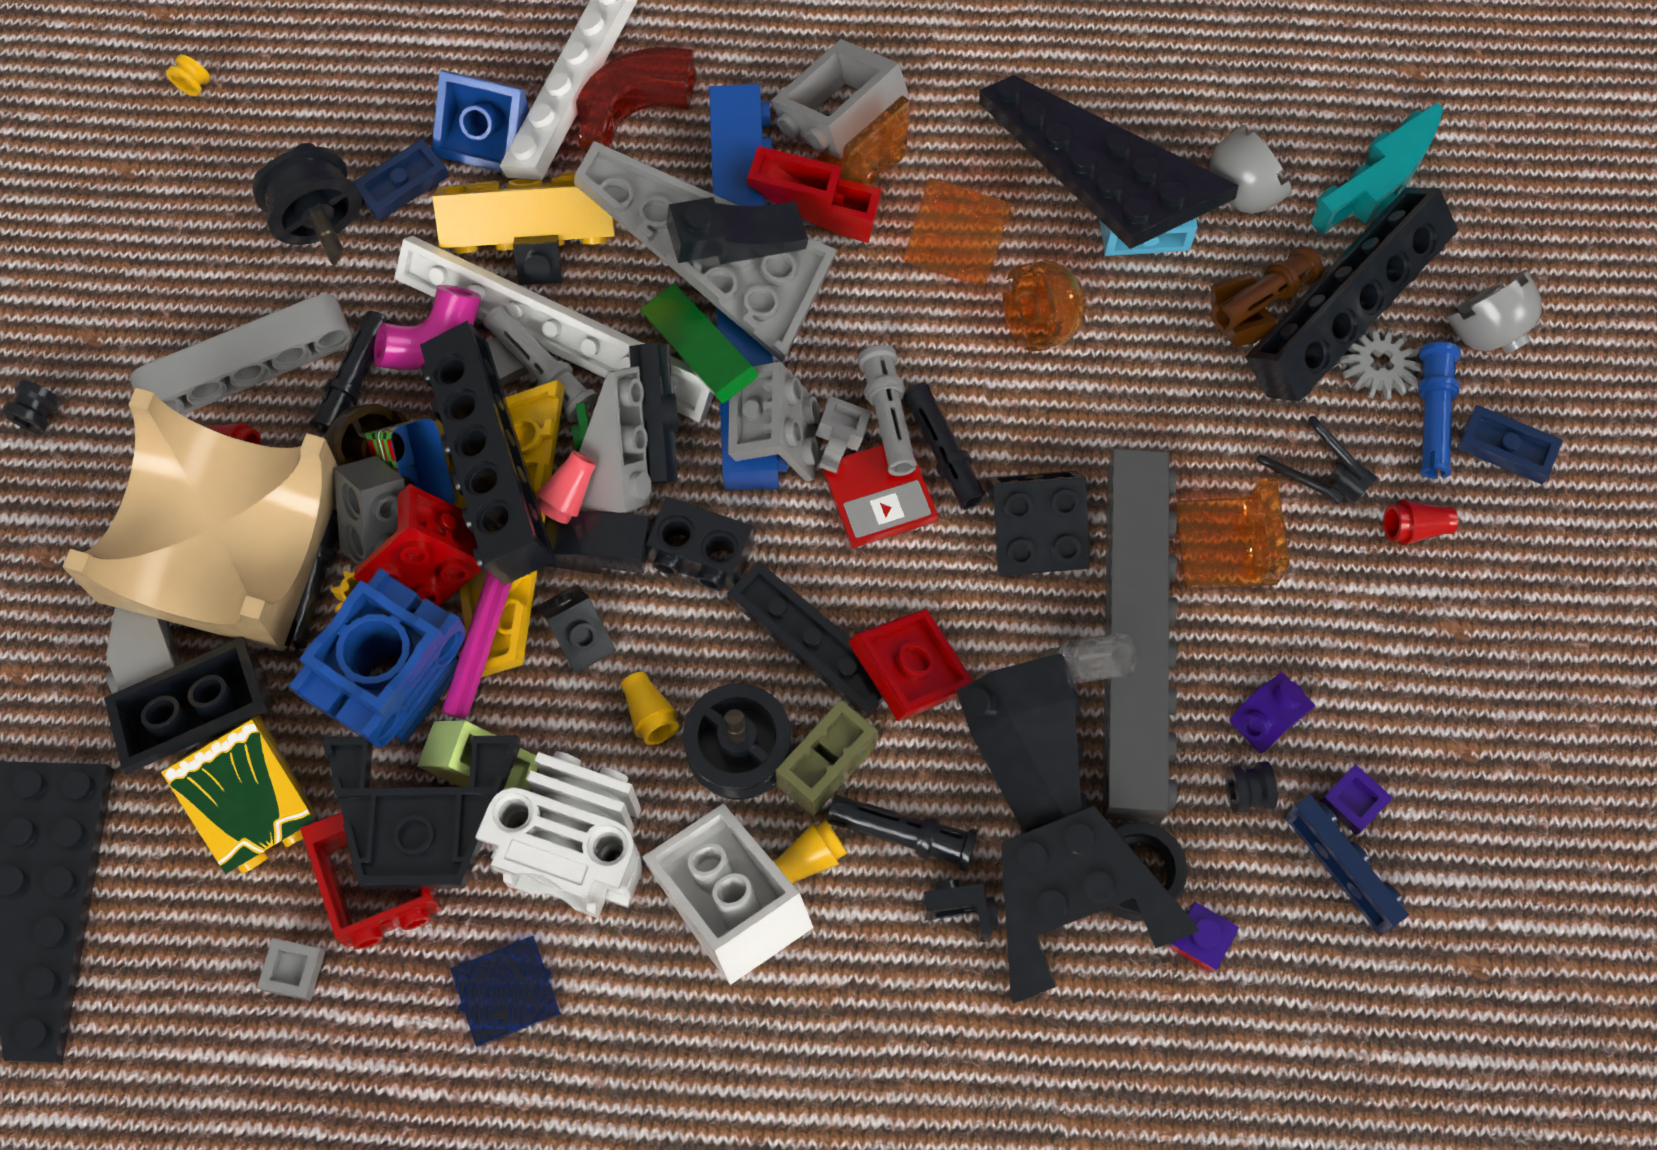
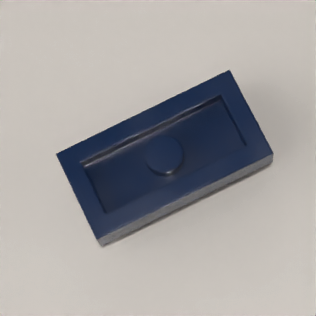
(401, 179)
(1509, 444)

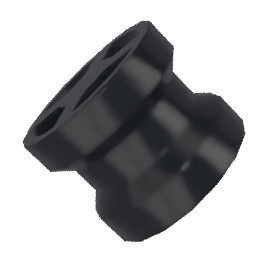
(31, 406)
(1251, 787)

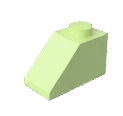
(450, 750)

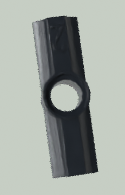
(658, 408)

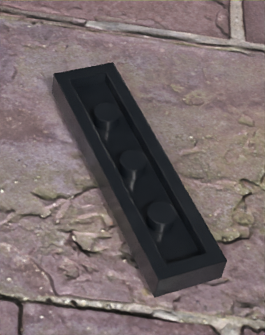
(805, 635)

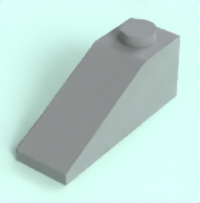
(138, 649)

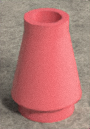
(566, 488)

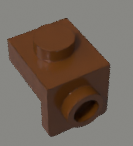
(1252, 328)

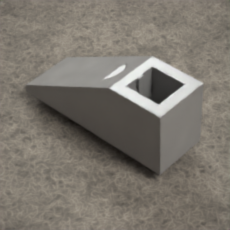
(617, 446)

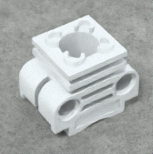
(567, 835)

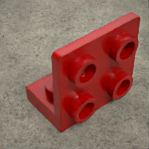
(428, 550)

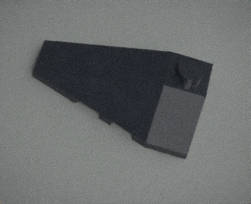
(1029, 737)

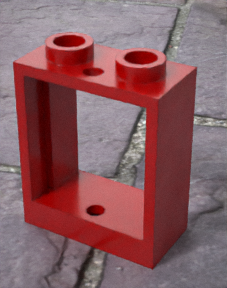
(328, 836)

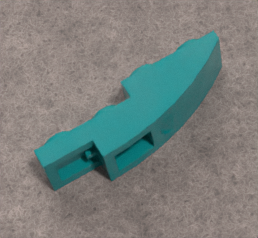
(1385, 174)

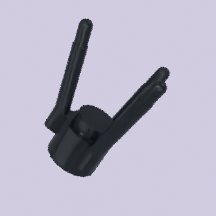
(1350, 476)

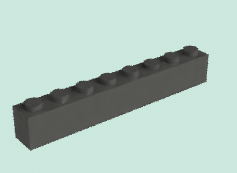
(1139, 604)

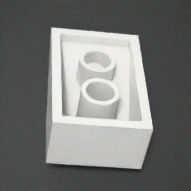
(729, 893)

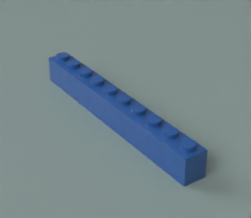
(735, 134)

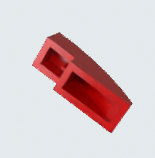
(818, 192)

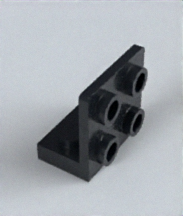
(1040, 522)

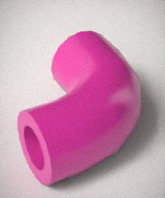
(399, 345)

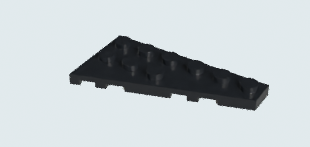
(1114, 173)
(47, 877)

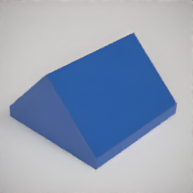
(476, 119)

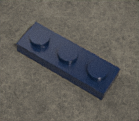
(1347, 864)

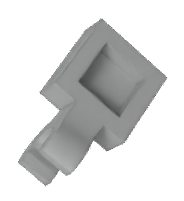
(843, 427)

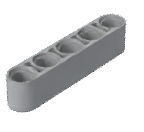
(246, 355)

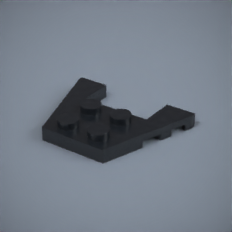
(416, 832)
(1067, 875)

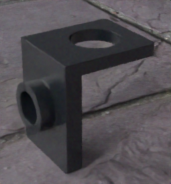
(577, 628)

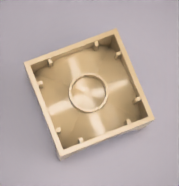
(211, 528)

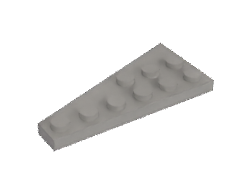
(759, 294)

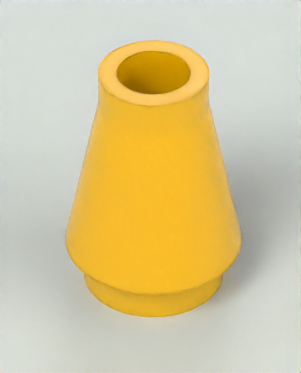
(649, 710)
(811, 853)

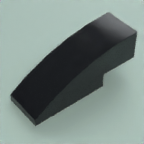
(600, 542)

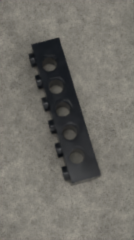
(1352, 294)
(485, 455)

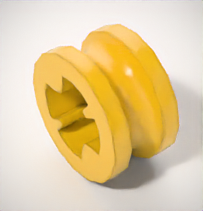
(188, 75)

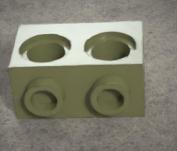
(826, 757)

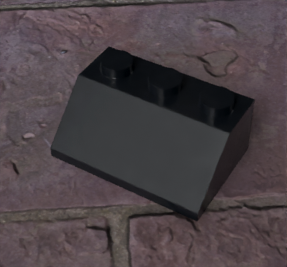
(187, 704)

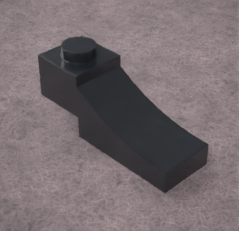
(733, 231)

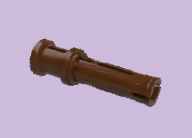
(1279, 282)

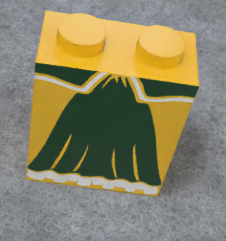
(241, 795)

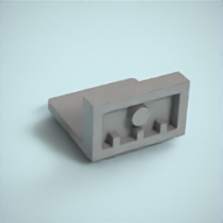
(775, 418)

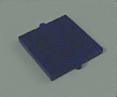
(505, 991)

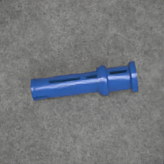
(1438, 391)

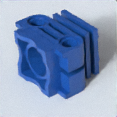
(370, 626)

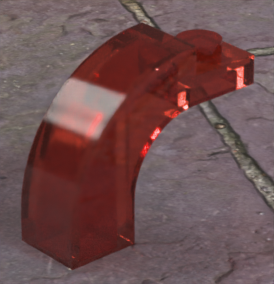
(634, 83)

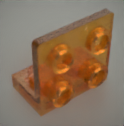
(875, 146)
(958, 232)
(1233, 539)

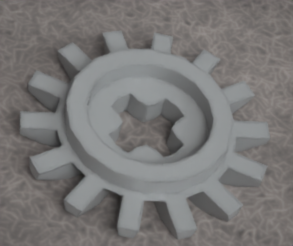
(1382, 379)

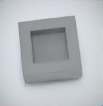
(291, 969)

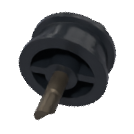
(308, 197)
(737, 740)

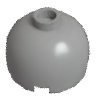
(1252, 167)
(1499, 315)

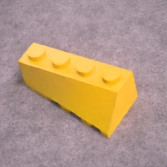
(489, 215)

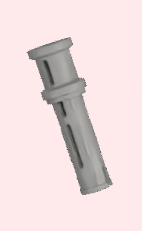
(538, 360)
(885, 393)

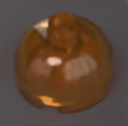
(1044, 304)

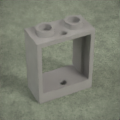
(878, 86)

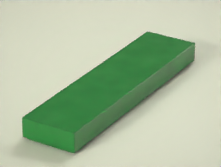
(699, 343)

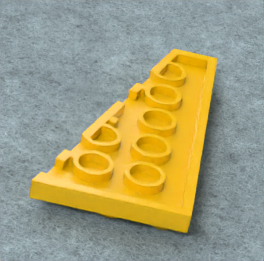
(536, 423)

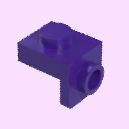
(1271, 712)

